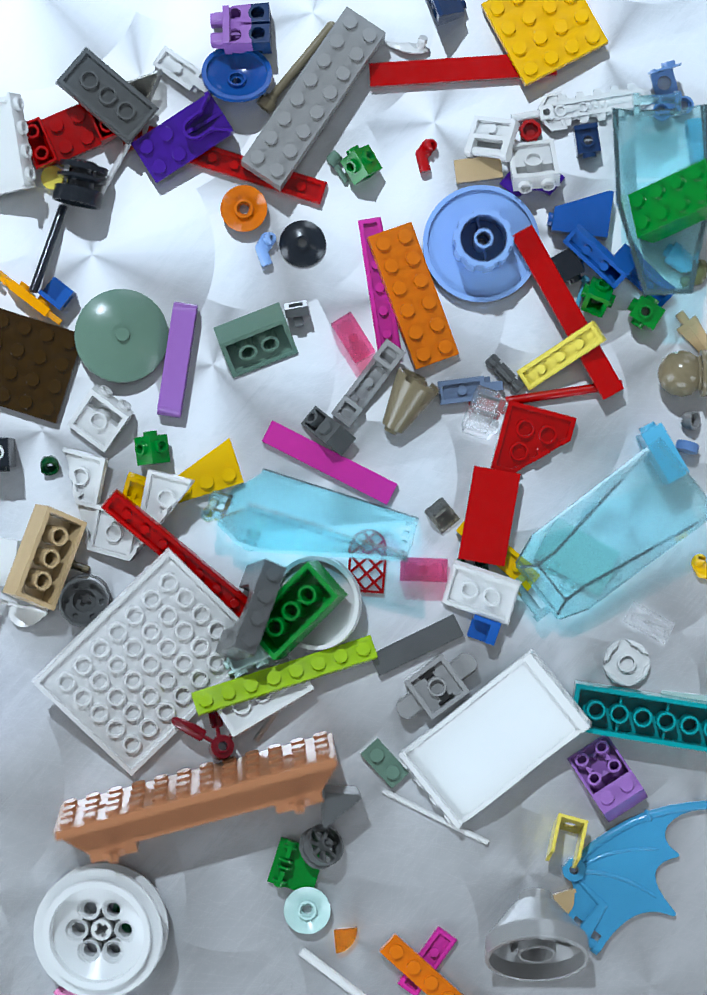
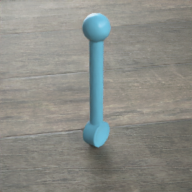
(585, 279)

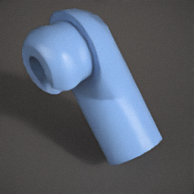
(263, 247)

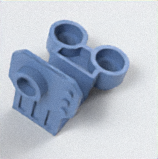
(667, 70)

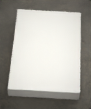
(481, 592)

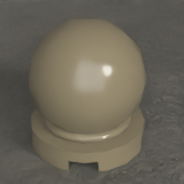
(684, 373)

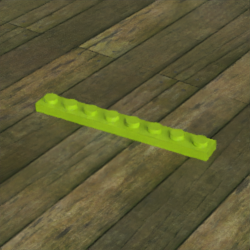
(284, 675)

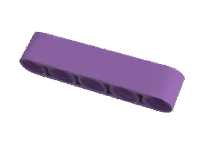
(177, 359)

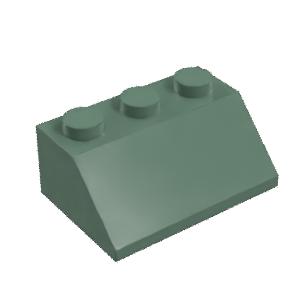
(255, 340)

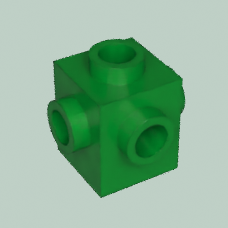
(360, 164)
(597, 297)
(654, 312)
(152, 448)

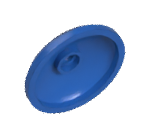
(236, 75)

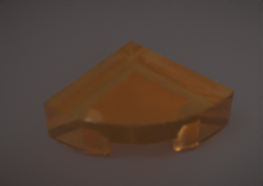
(344, 938)

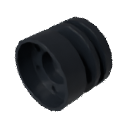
(80, 184)

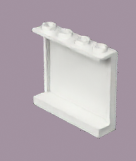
(15, 151)

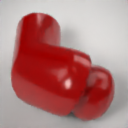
(423, 153)

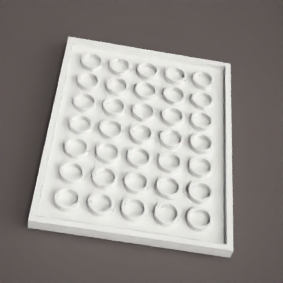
(142, 662)

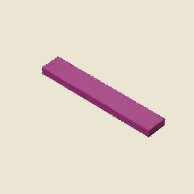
(382, 313)
(329, 462)

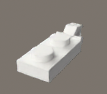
(180, 69)

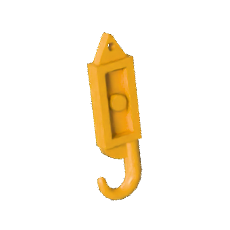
(23, 292)

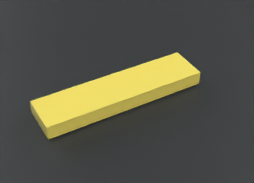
(561, 355)

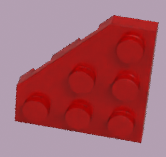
(529, 435)

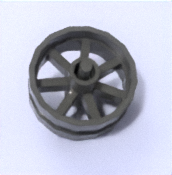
(320, 846)

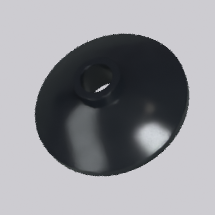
(305, 255)

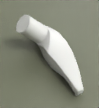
(410, 48)

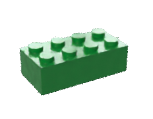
(670, 203)
(299, 608)

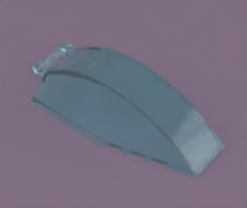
(646, 150)

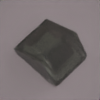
(441, 515)

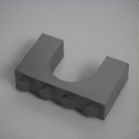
(262, 582)

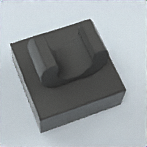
(296, 311)

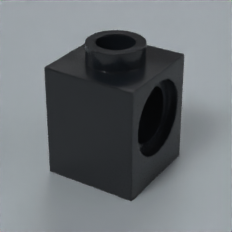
(568, 266)

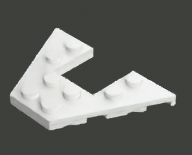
(102, 531)

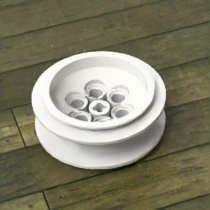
(65, 949)

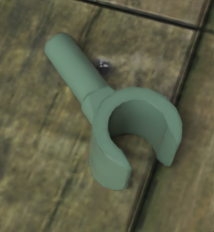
(333, 160)

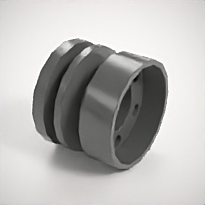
(71, 602)

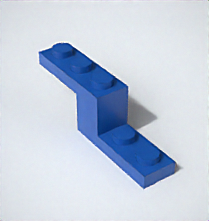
(608, 266)

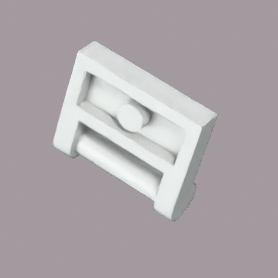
(494, 131)

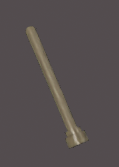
(268, 101)

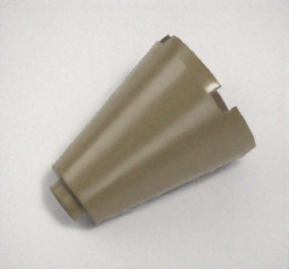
(407, 400)

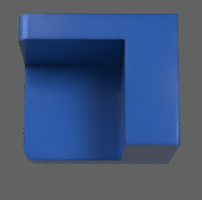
(57, 294)
(483, 629)

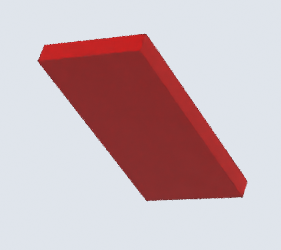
(489, 516)

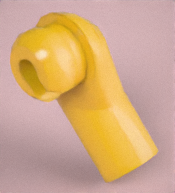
(699, 565)

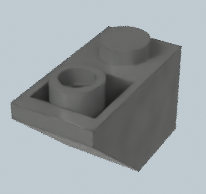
(328, 430)

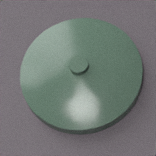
(121, 336)

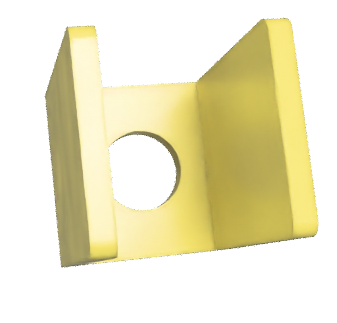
(579, 828)

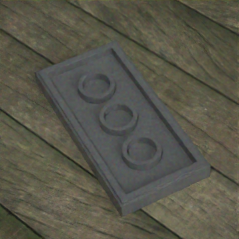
(107, 95)

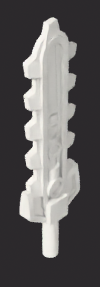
(558, 111)

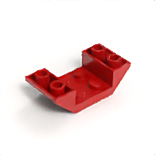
(65, 136)

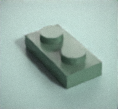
(384, 762)

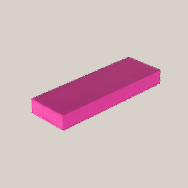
(433, 952)

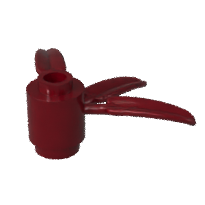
(199, 734)

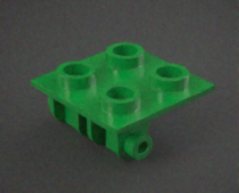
(289, 867)

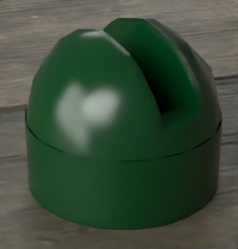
(51, 470)

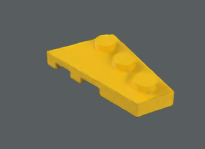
(213, 472)

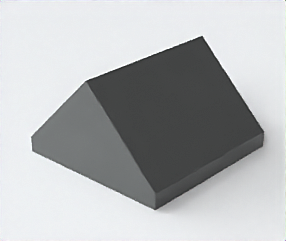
(337, 801)

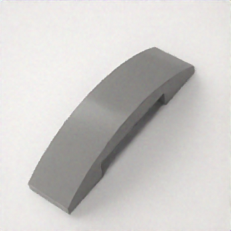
(368, 382)

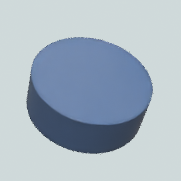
(687, 447)

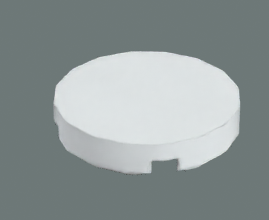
(626, 662)

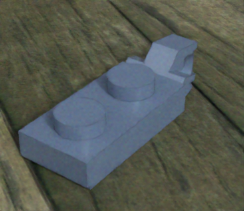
(463, 389)

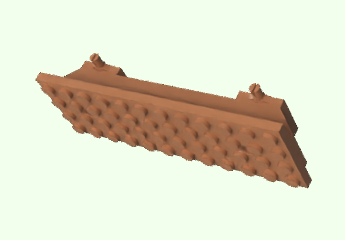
(118, 820)

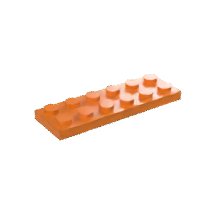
(412, 295)

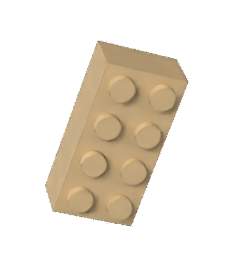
(44, 557)

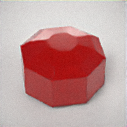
(530, 130)

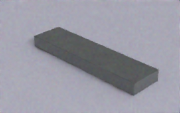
(417, 644)

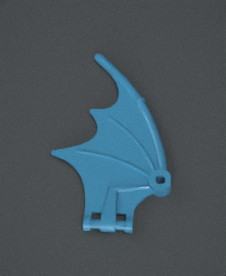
(619, 872)

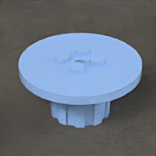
(452, 246)

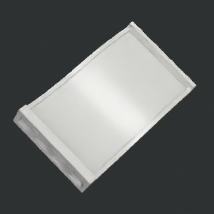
(494, 739)

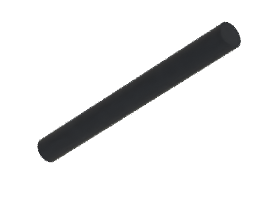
(48, 248)

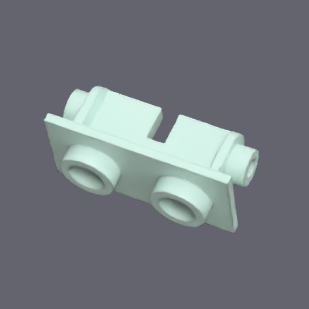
(241, 667)

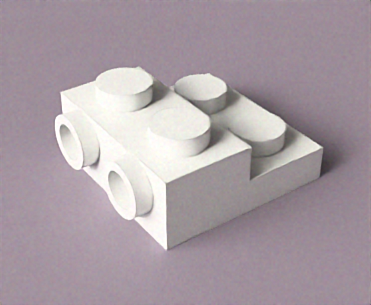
(534, 166)
(101, 417)

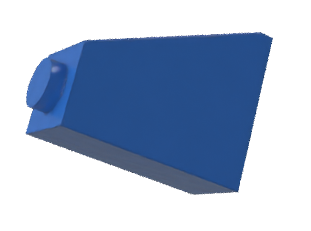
(590, 212)

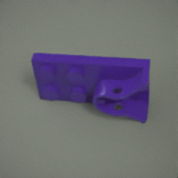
(183, 137)

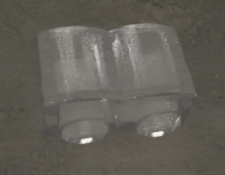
(484, 412)

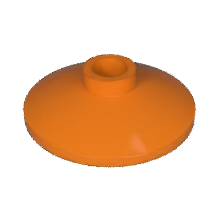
(243, 196)

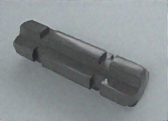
(504, 373)

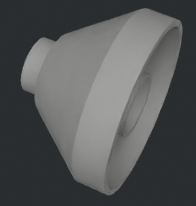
(536, 940)

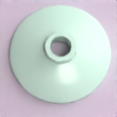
(307, 922)

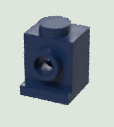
(582, 149)

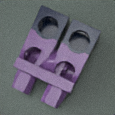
(243, 28)

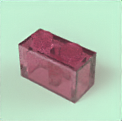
(353, 338)
(424, 569)

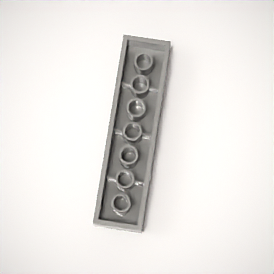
(313, 98)

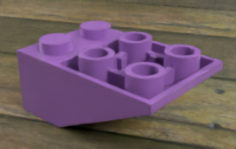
(607, 777)

